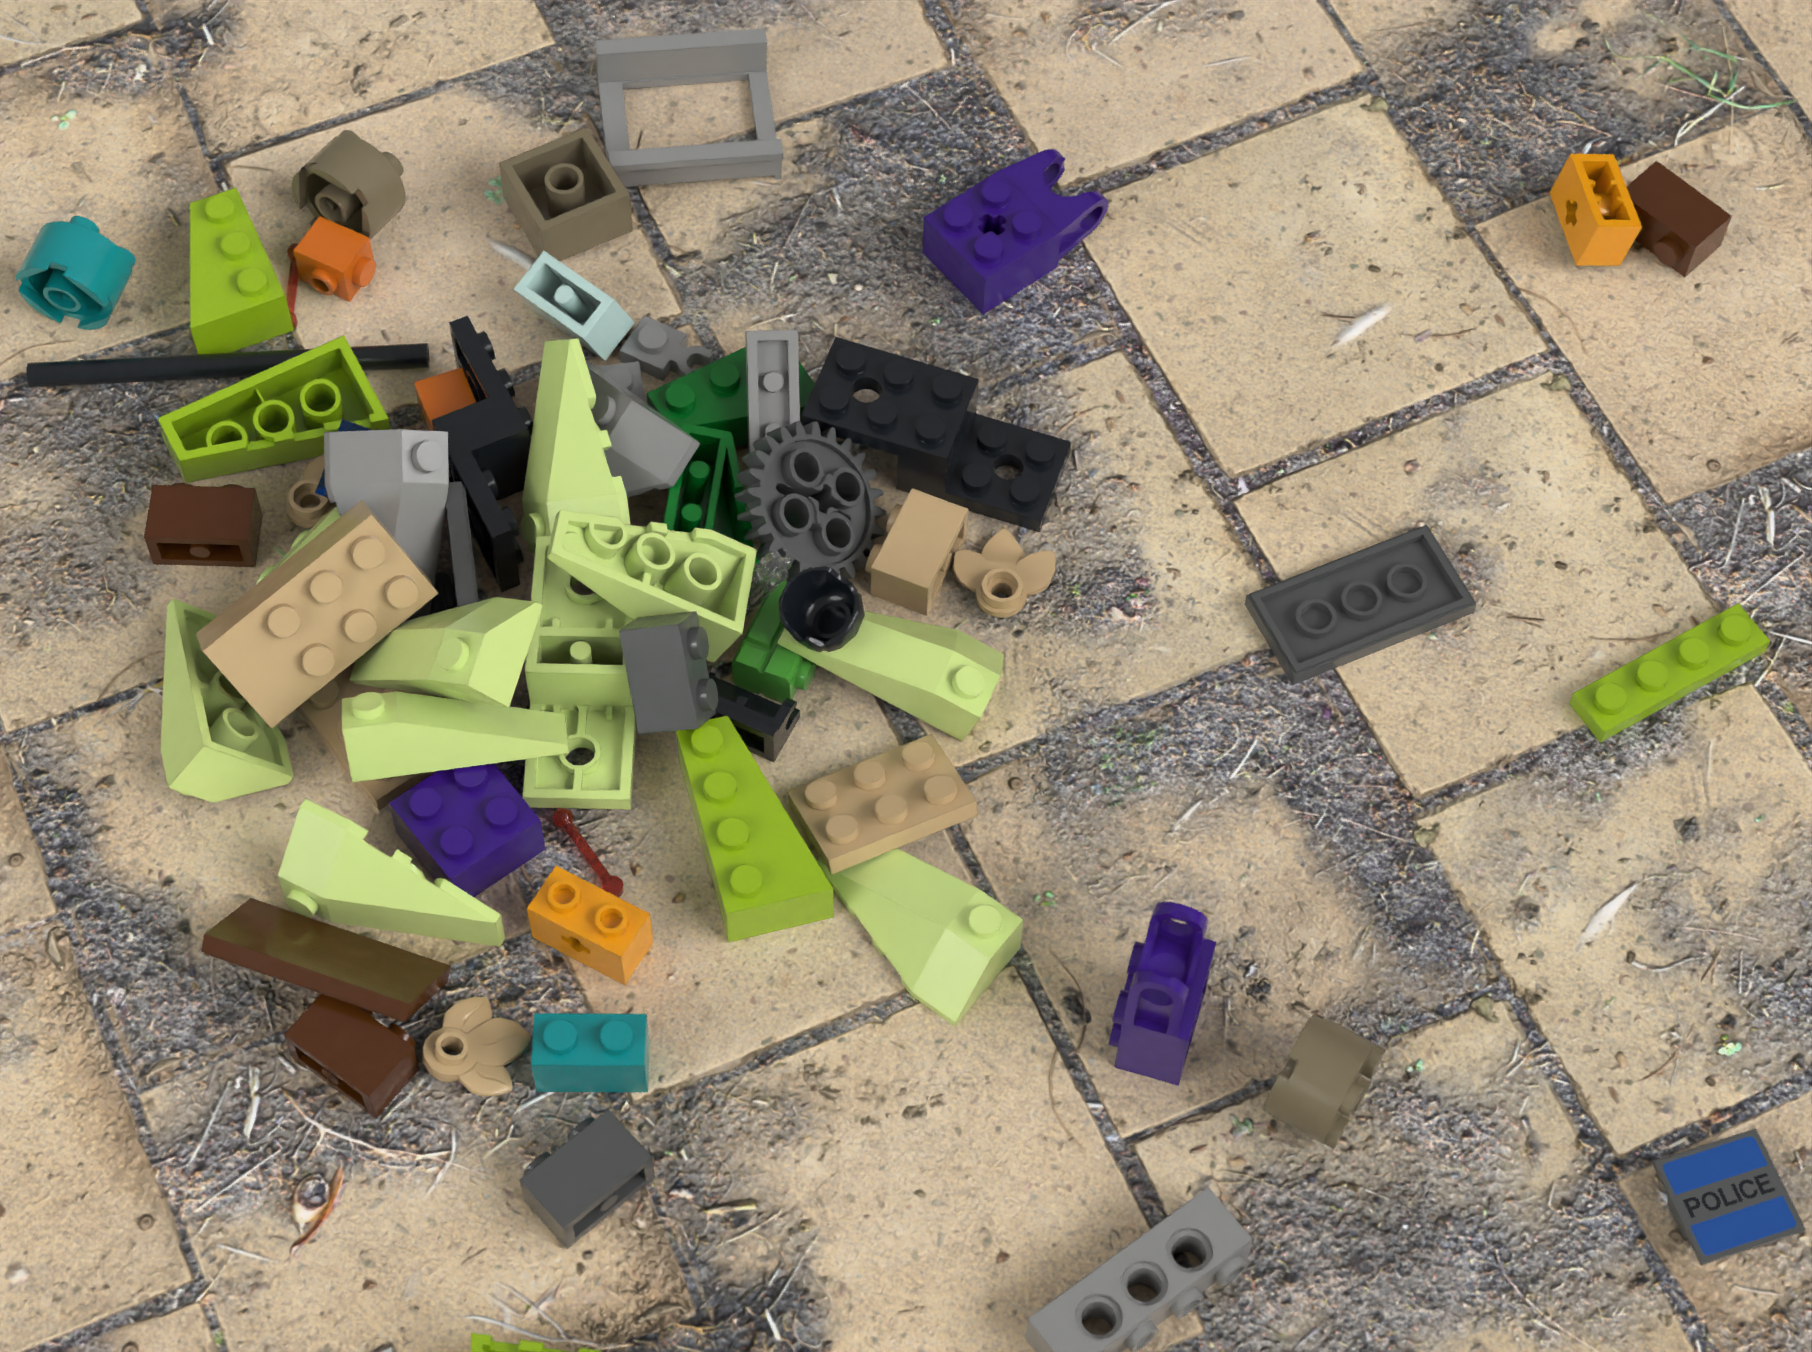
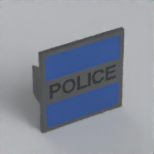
(1727, 1197)

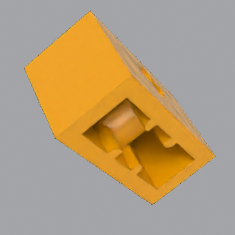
(1595, 210)
(590, 925)

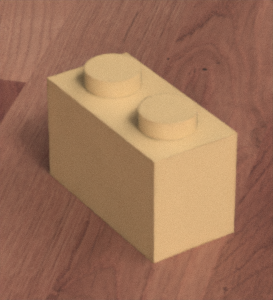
(917, 551)

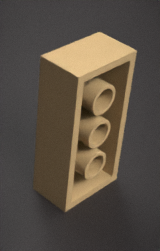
(316, 614)

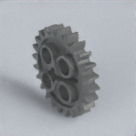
(810, 500)

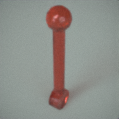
(292, 284)
(564, 819)

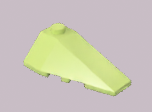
(567, 447)
(455, 653)
(916, 667)

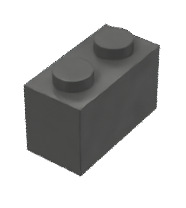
(668, 672)
(586, 1177)

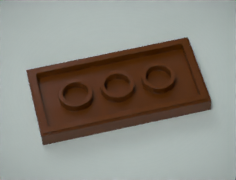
(326, 959)

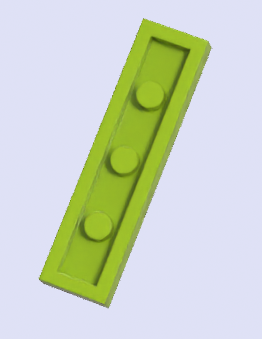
(1669, 672)

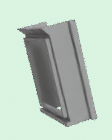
(682, 61)

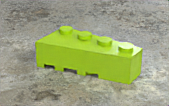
(273, 415)
(750, 844)

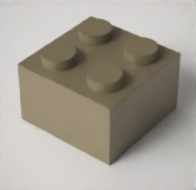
(566, 195)

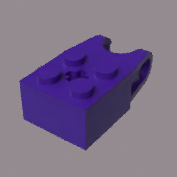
(1009, 229)
(1163, 994)

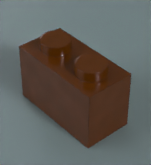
(1676, 219)
(203, 525)
(353, 1052)

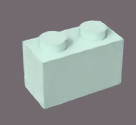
(574, 305)

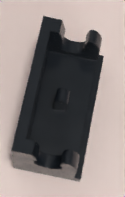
(758, 721)

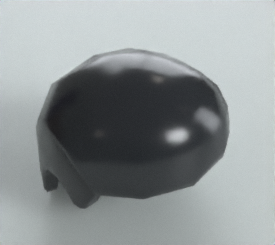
(821, 609)

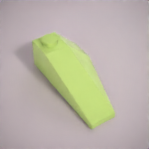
(659, 570)
(209, 732)
(423, 734)
(352, 883)
(931, 927)

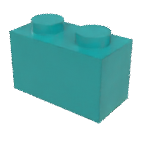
(590, 1052)

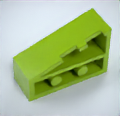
(231, 279)

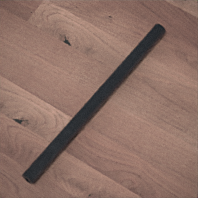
(207, 365)

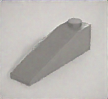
(400, 479)

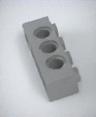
(1197, 1227)

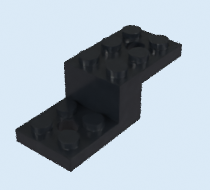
(934, 430)
(488, 451)

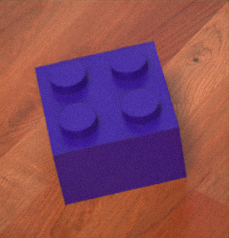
(468, 826)

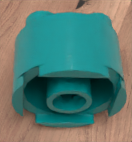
(75, 273)

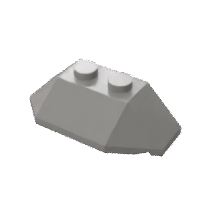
(645, 444)

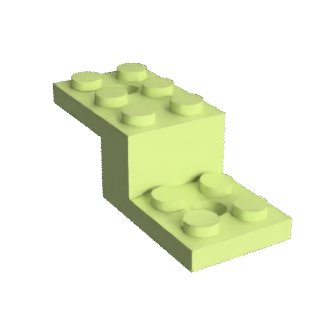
(581, 672)

